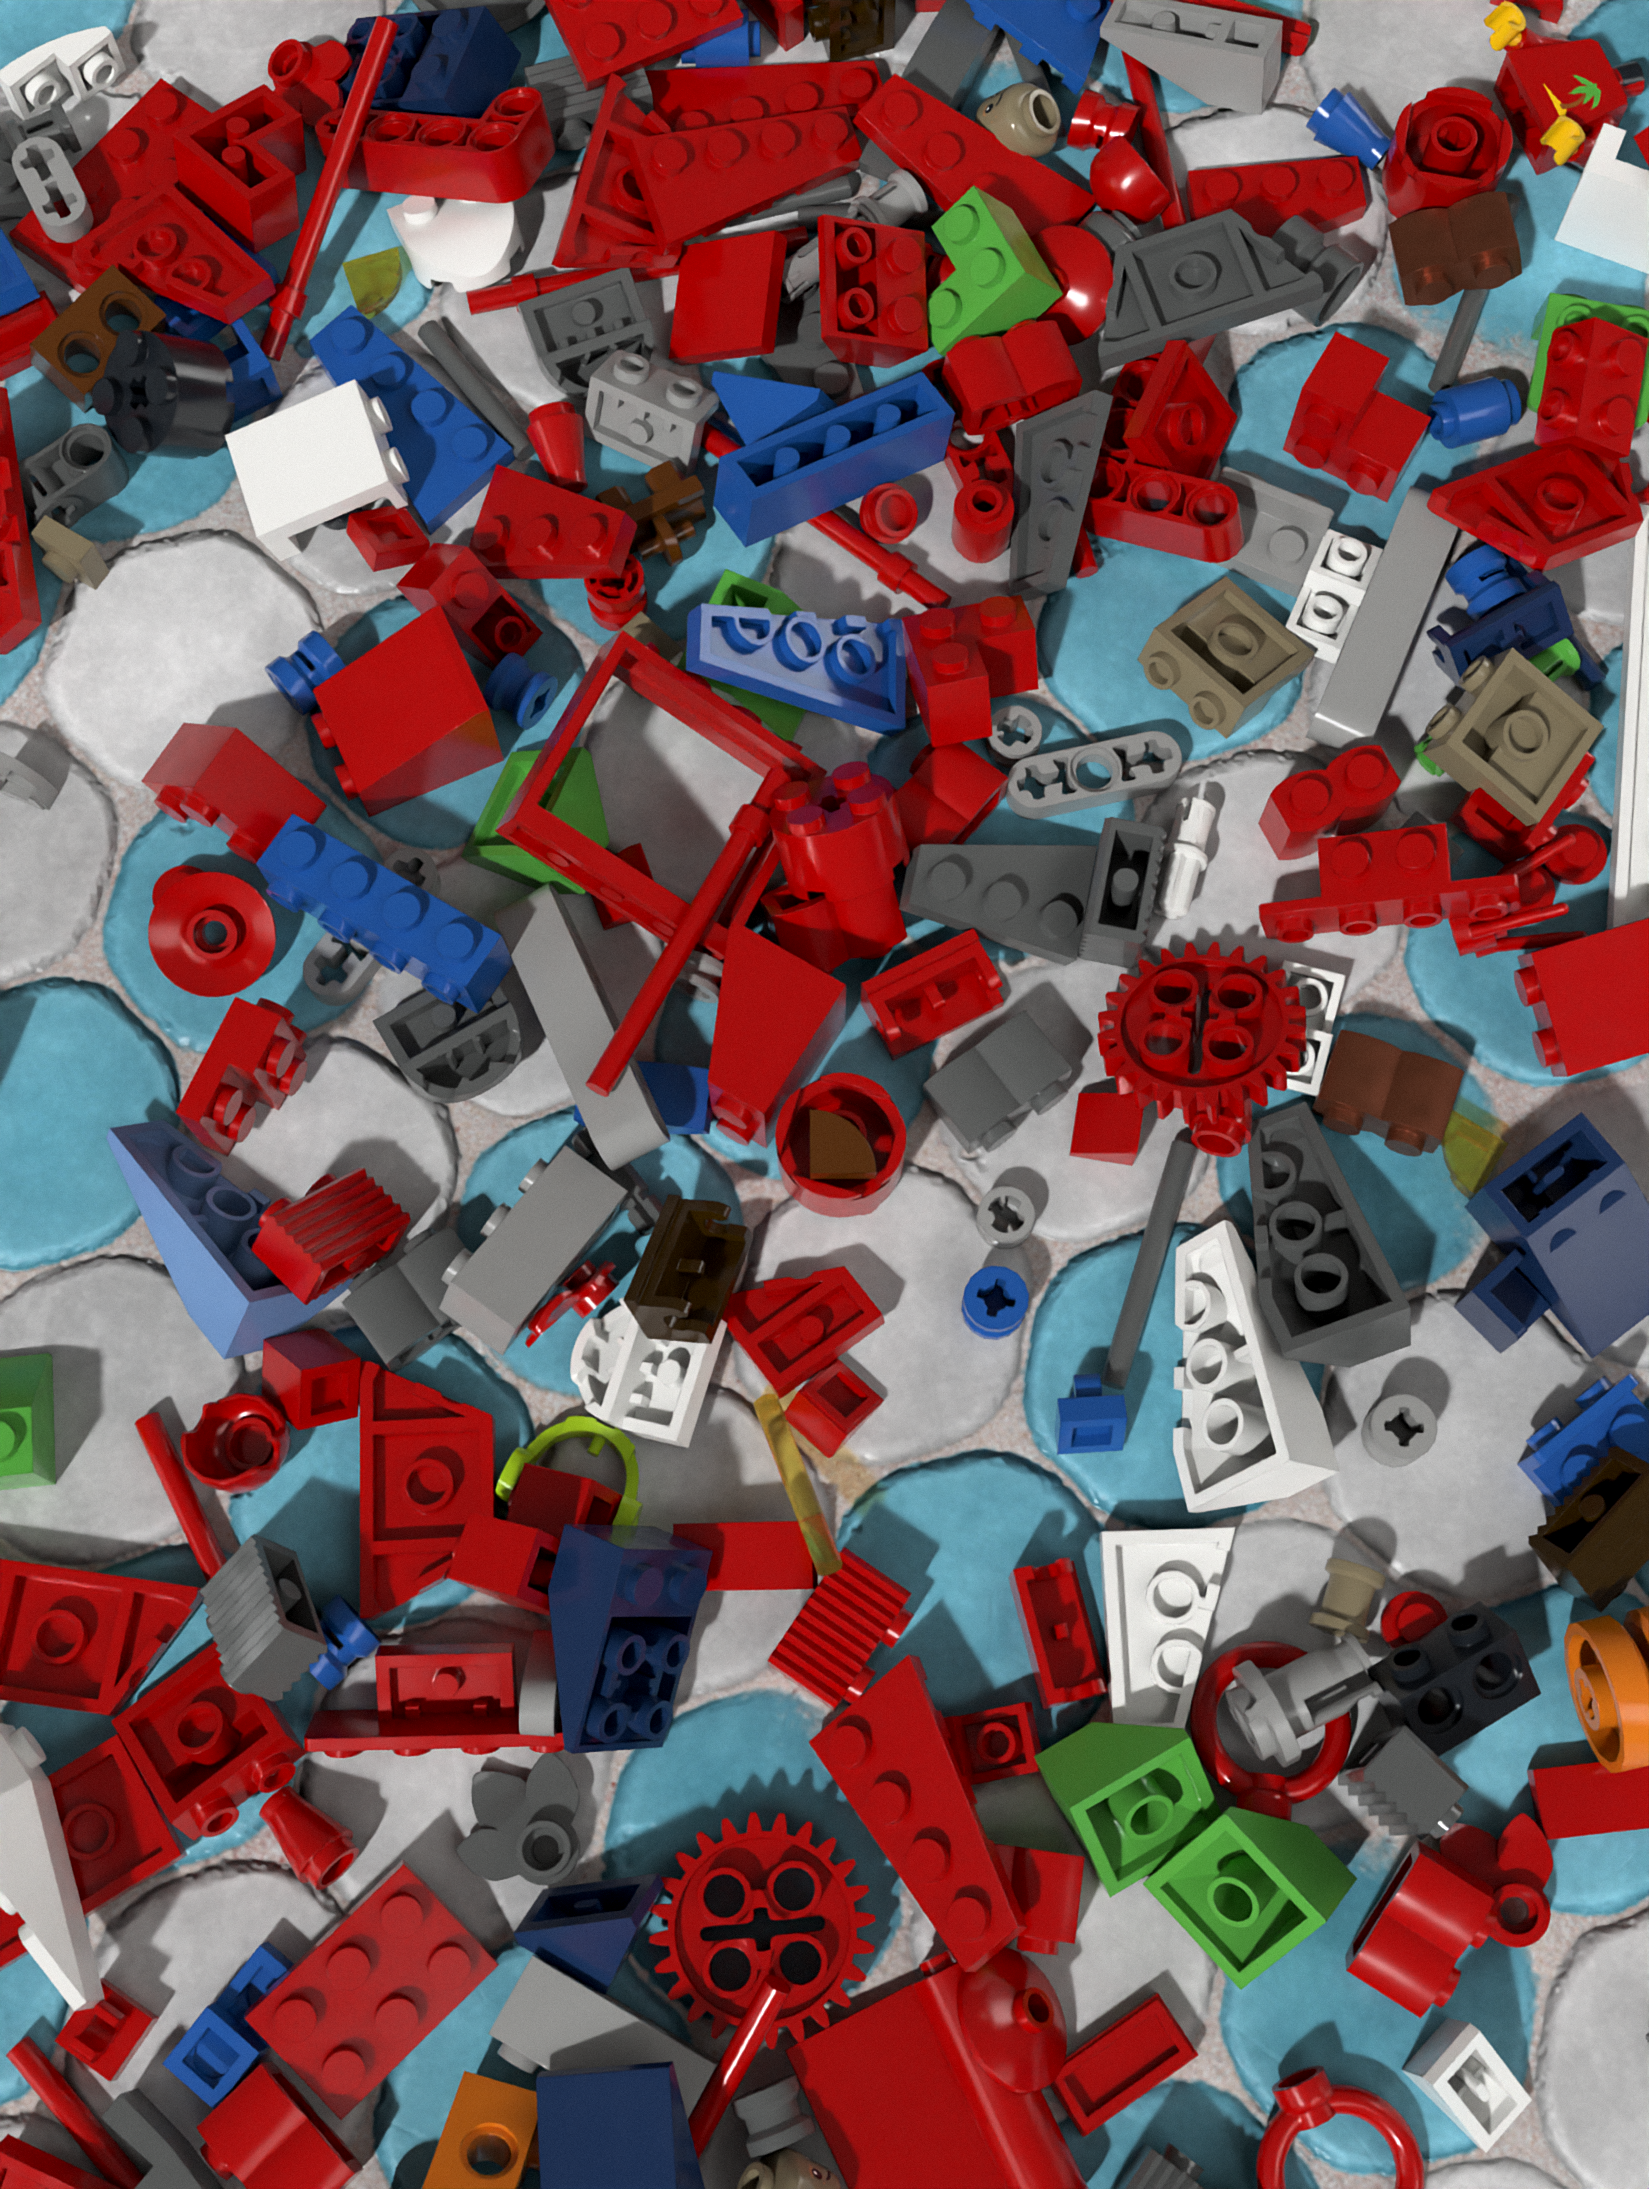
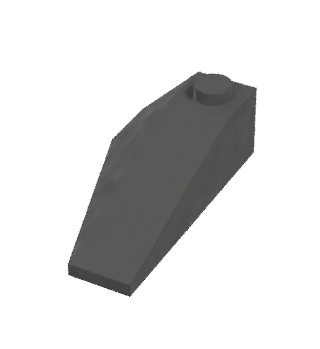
(1315, 1253)

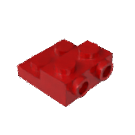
(248, 1061)
(207, 1746)

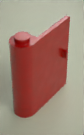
(914, 2105)

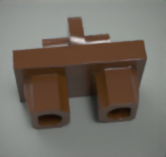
(663, 517)

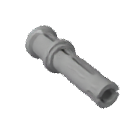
(890, 205)

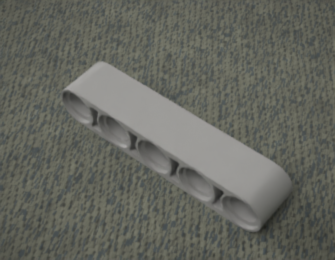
(1384, 626)
(579, 1024)

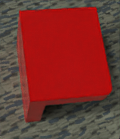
(311, 1378)

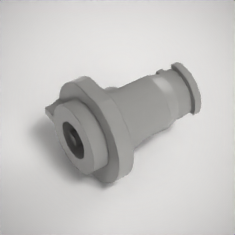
(1299, 1697)

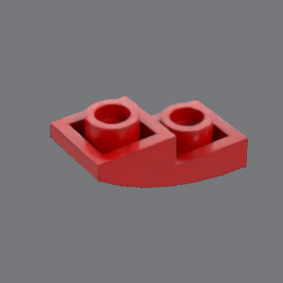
(753, 1555)
(995, 1743)

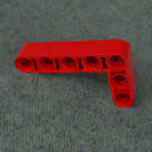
(1138, 489)

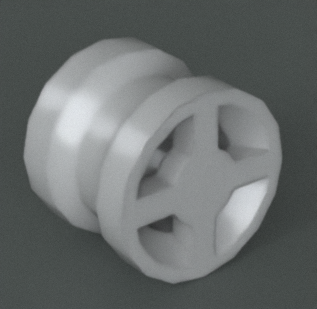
(1389, 1439)

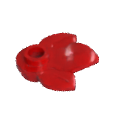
(309, 76)
(581, 1292)
(1513, 1867)

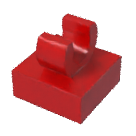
(108, 2033)

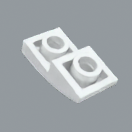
(74, 62)
(1333, 593)
(1320, 995)

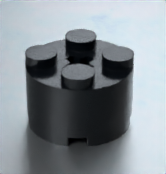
(165, 395)

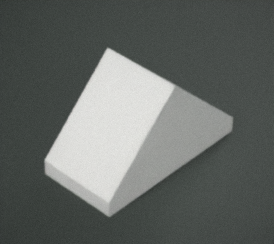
(1468, 2081)

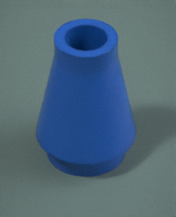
(1348, 129)

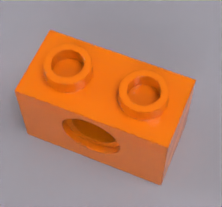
(486, 2124)

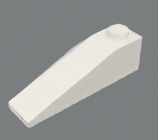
(1246, 1410)
(39, 1873)

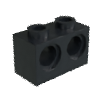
(1455, 1678)

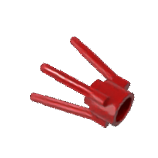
(1486, 936)

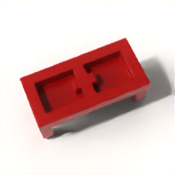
(932, 994)
(1057, 1633)

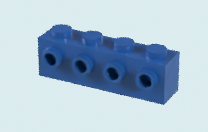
(832, 458)
(385, 914)

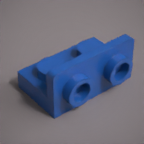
(1567, 1451)

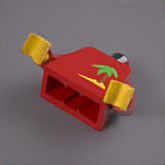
(1557, 90)

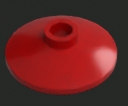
(1083, 276)
(180, 940)
(1013, 2022)

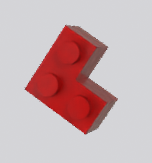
(245, 165)
(1350, 425)
(964, 659)
(229, 782)
(518, 1555)

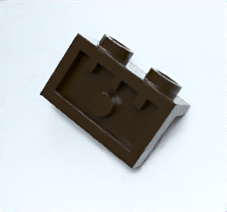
(852, 27)

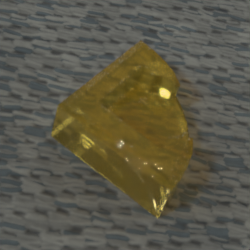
(374, 280)
(1470, 1153)

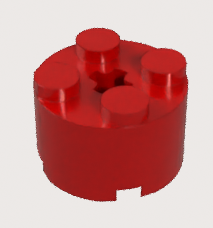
(1445, 151)
(839, 833)
(872, 1113)

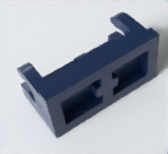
(1526, 624)

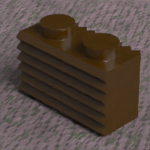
(1600, 1531)

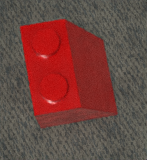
(406, 717)
(769, 1033)

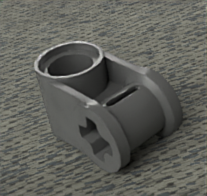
(68, 480)

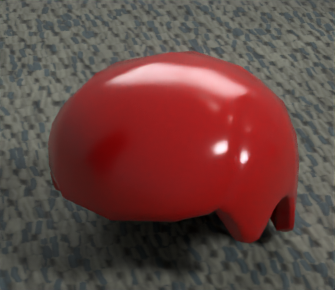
(1126, 183)
(237, 1443)

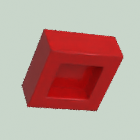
(387, 537)

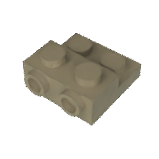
(1223, 657)
(1511, 735)

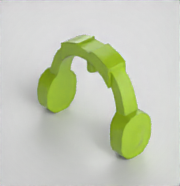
(577, 1427)

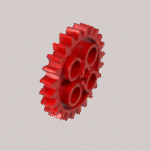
(1250, 1021)
(756, 1862)

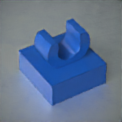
(1090, 1420)

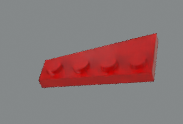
(954, 153)
(720, 172)
(18, 586)

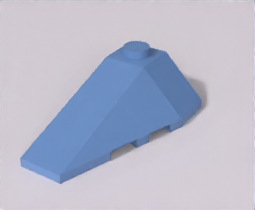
(207, 1237)

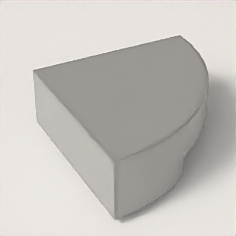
(25, 783)

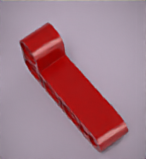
(451, 156)

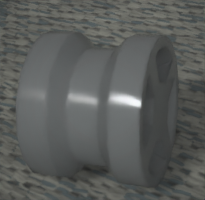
(773, 2116)

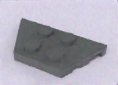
(1196, 285)

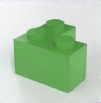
(995, 276)

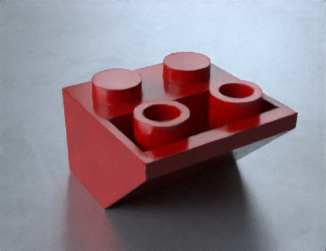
(872, 291)

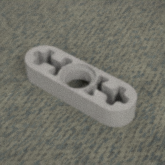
(1140, 780)
(332, 953)

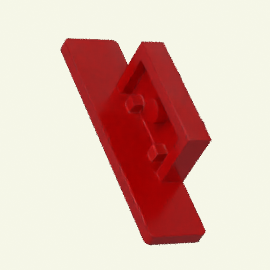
(1387, 882)
(433, 1701)

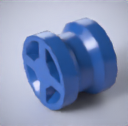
(520, 690)
(990, 1315)

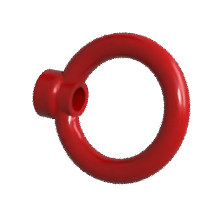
(1259, 1791)
(1311, 2100)

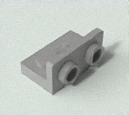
(647, 411)
(1278, 529)

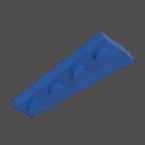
(1050, 30)
(438, 437)
(815, 663)

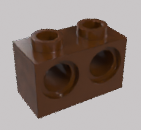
(86, 331)

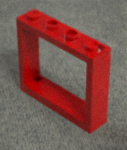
(598, 870)

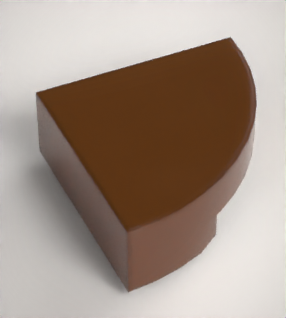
(838, 1149)

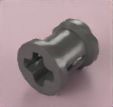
(49, 124)

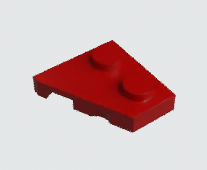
(800, 1324)

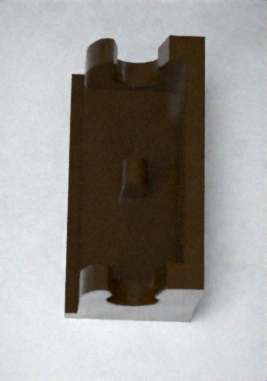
(687, 1271)

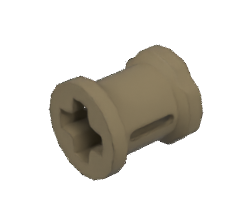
(1347, 1599)

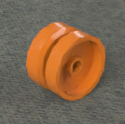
(1611, 1686)

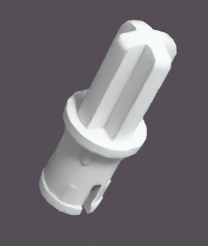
(1183, 858)

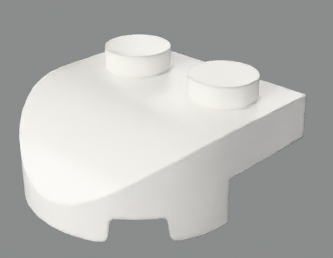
(457, 240)
(642, 1382)

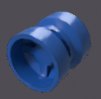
(1484, 581)
(304, 671)
(354, 1634)

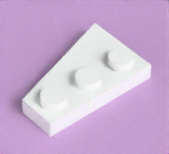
(1157, 1618)

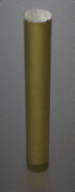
(798, 1485)

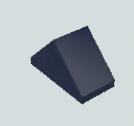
(590, 1926)

